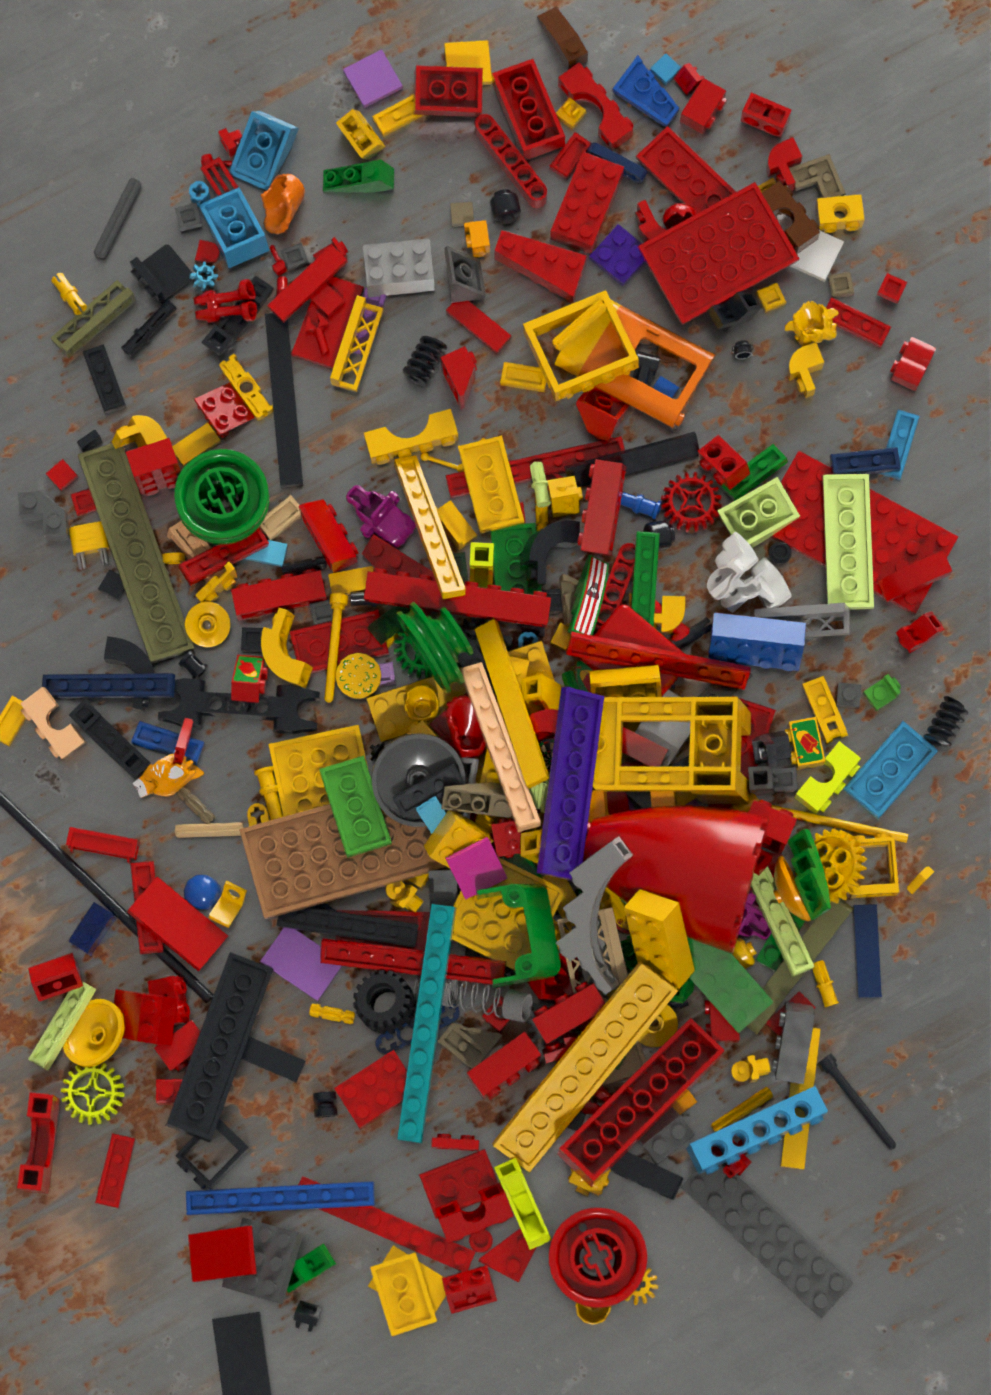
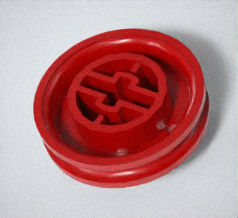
(626, 1244)

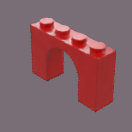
(44, 1115)

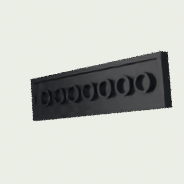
(219, 1047)

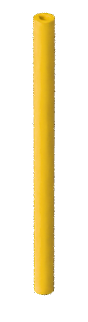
(845, 825)

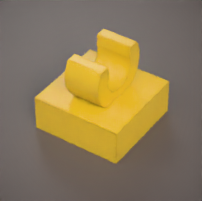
(570, 113)

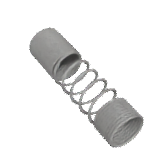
(516, 1003)

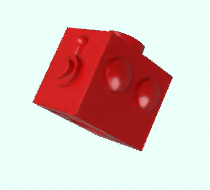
(506, 837)

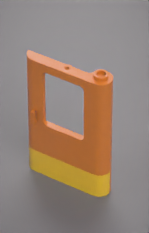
(601, 346)

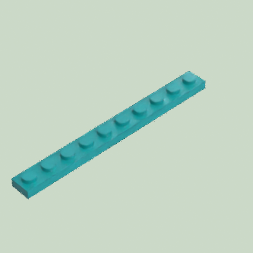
(426, 1023)

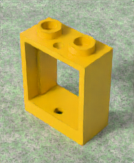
(879, 890)

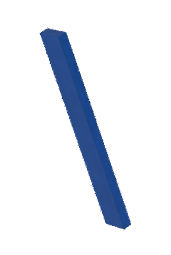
(280, 1198)

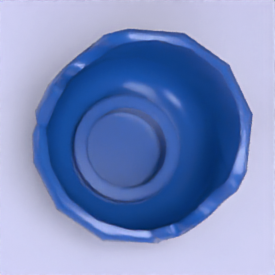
(202, 892)

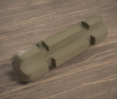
(195, 805)

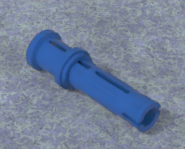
(641, 505)

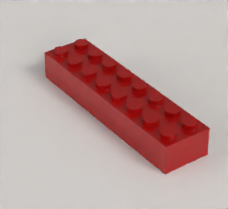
(477, 602)
(640, 1102)

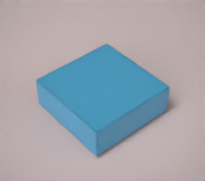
(665, 69)

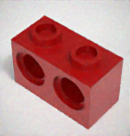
(765, 115)
(726, 460)

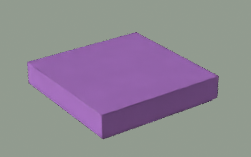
(372, 79)

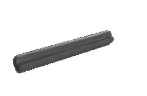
(117, 218)

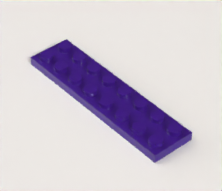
(570, 782)

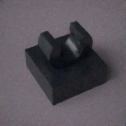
(308, 1314)

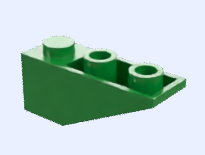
(361, 177)

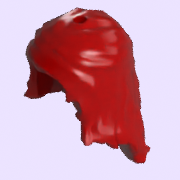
(462, 722)

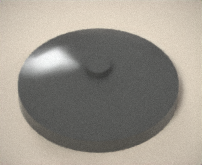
(407, 763)

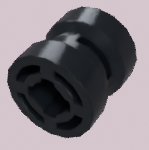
(325, 1110)

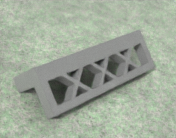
(809, 613)

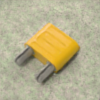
(88, 539)

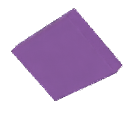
(299, 963)

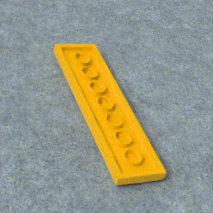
(389, 709)

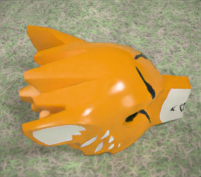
(168, 776)

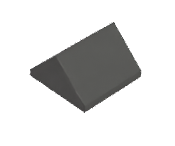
(463, 276)

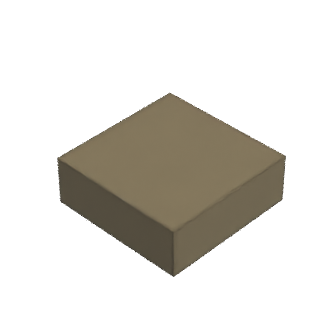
(461, 213)
(841, 285)

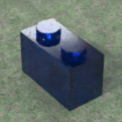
(92, 929)

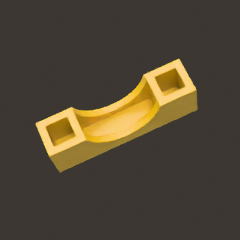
(384, 445)

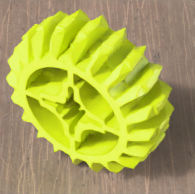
(92, 1103)

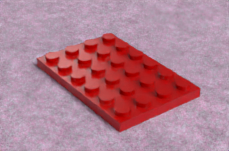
(718, 253)

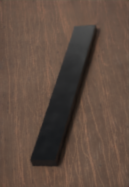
(284, 401)

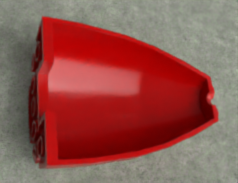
(688, 856)

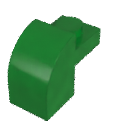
(310, 1267)

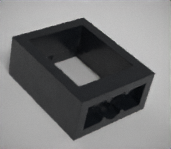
(200, 1179)

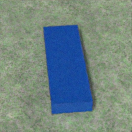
(164, 741)

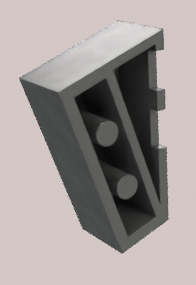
(443, 890)
(793, 1042)

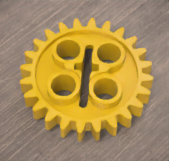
(848, 872)

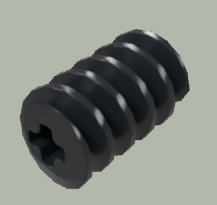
(422, 359)
(945, 722)

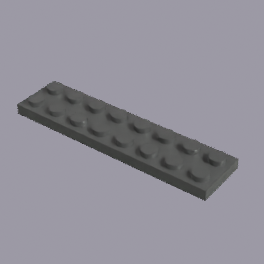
(769, 1238)

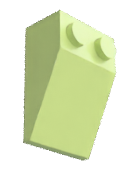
(759, 513)

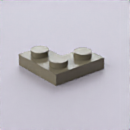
(819, 172)

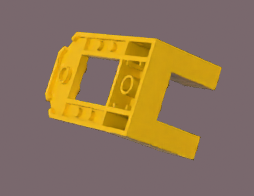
(713, 752)

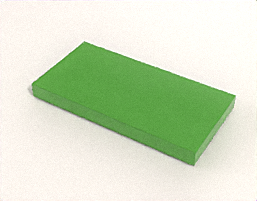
(355, 806)

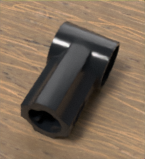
(647, 367)

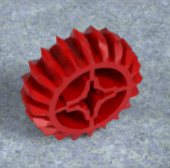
(697, 509)

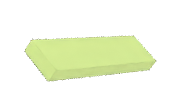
(61, 1026)

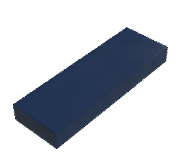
(866, 462)

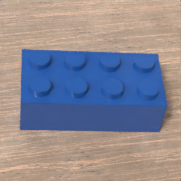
(757, 641)

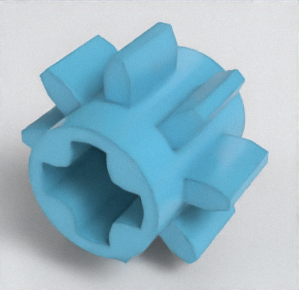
(198, 279)

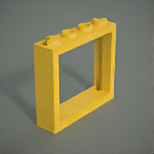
(589, 380)

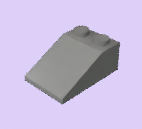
(667, 734)

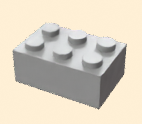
(398, 267)

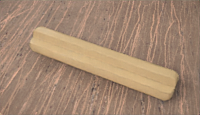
(208, 830)

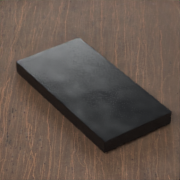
(241, 1355)

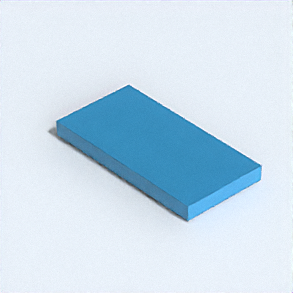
(890, 770)

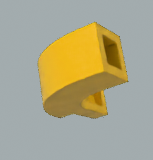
(276, 653)

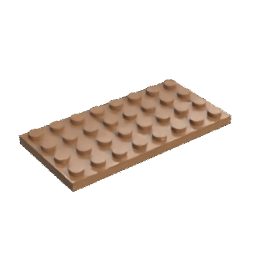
(304, 863)

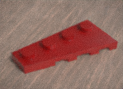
(387, 557)

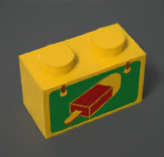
(805, 743)

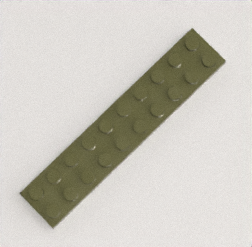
(135, 552)

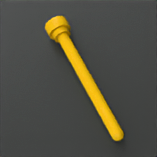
(337, 603)

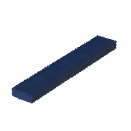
(110, 685)

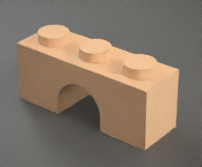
(38, 708)

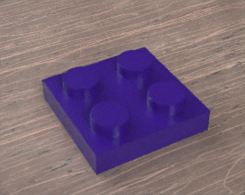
(618, 255)

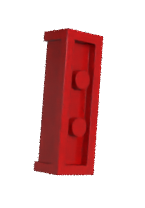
(102, 844)

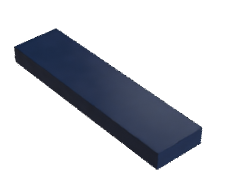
(867, 951)

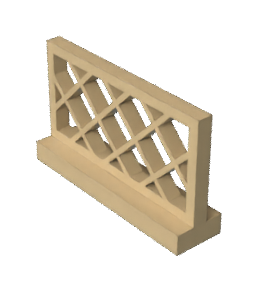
(613, 948)

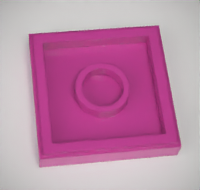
(476, 868)

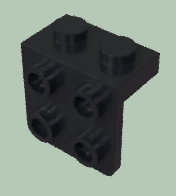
(161, 273)

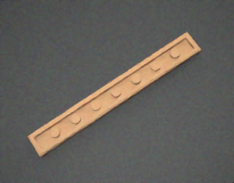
(500, 747)

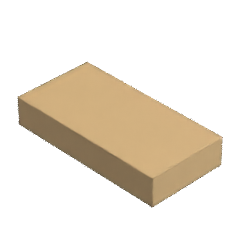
(280, 518)

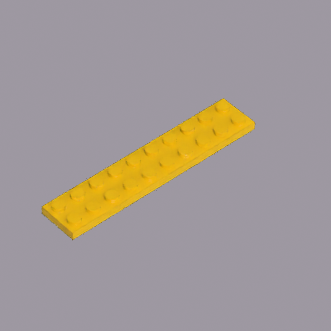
(585, 1066)

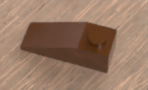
(563, 38)

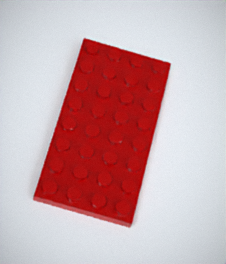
(896, 532)

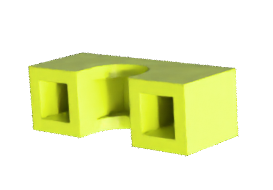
(815, 794)

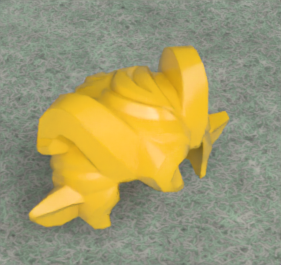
(813, 323)

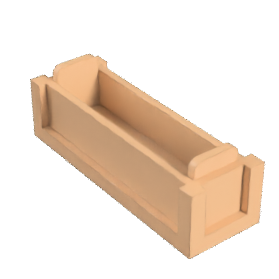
(189, 544)

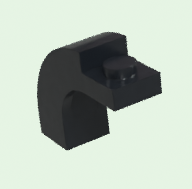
(535, 552)
(127, 654)

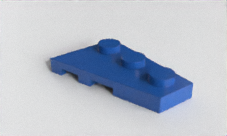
(643, 92)

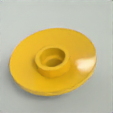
(218, 620)
(658, 1035)

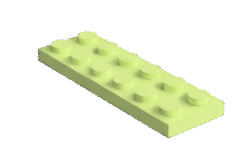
(848, 540)

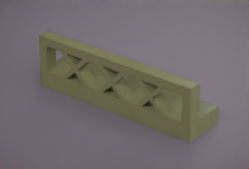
(96, 322)

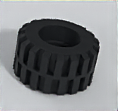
(372, 989)

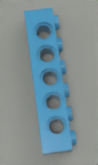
(808, 1101)

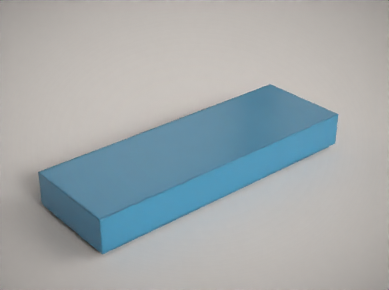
(901, 437)

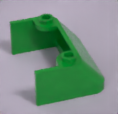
(544, 956)

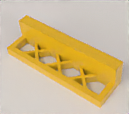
(346, 348)

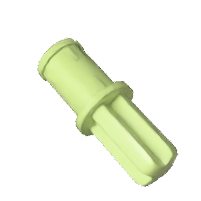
(540, 484)

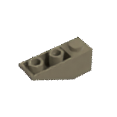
(477, 799)

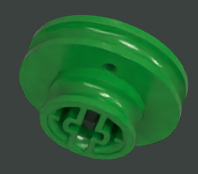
(232, 474)
(436, 643)

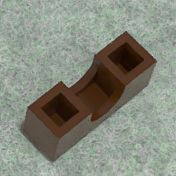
(803, 230)

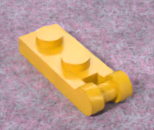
(824, 709)

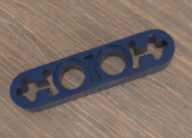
(447, 1021)

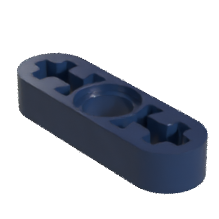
(631, 169)

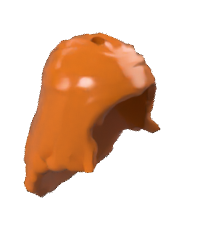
(282, 202)

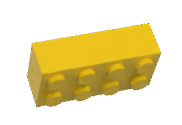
(659, 936)

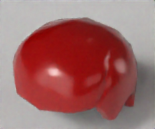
(676, 214)

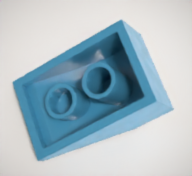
(263, 149)
(234, 227)

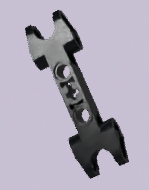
(281, 709)

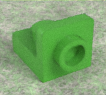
(883, 692)

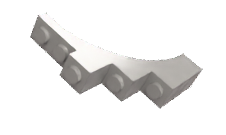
(583, 911)

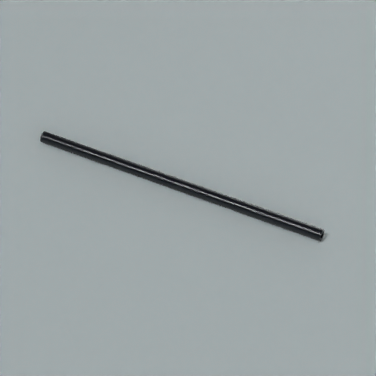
(103, 896)

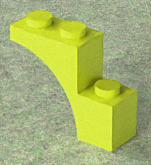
(522, 1203)

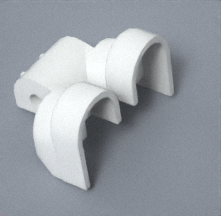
(733, 592)

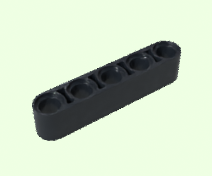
(648, 1175)

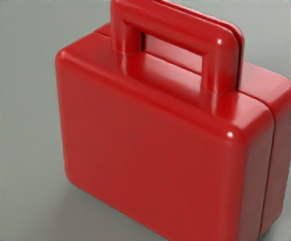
(630, 627)

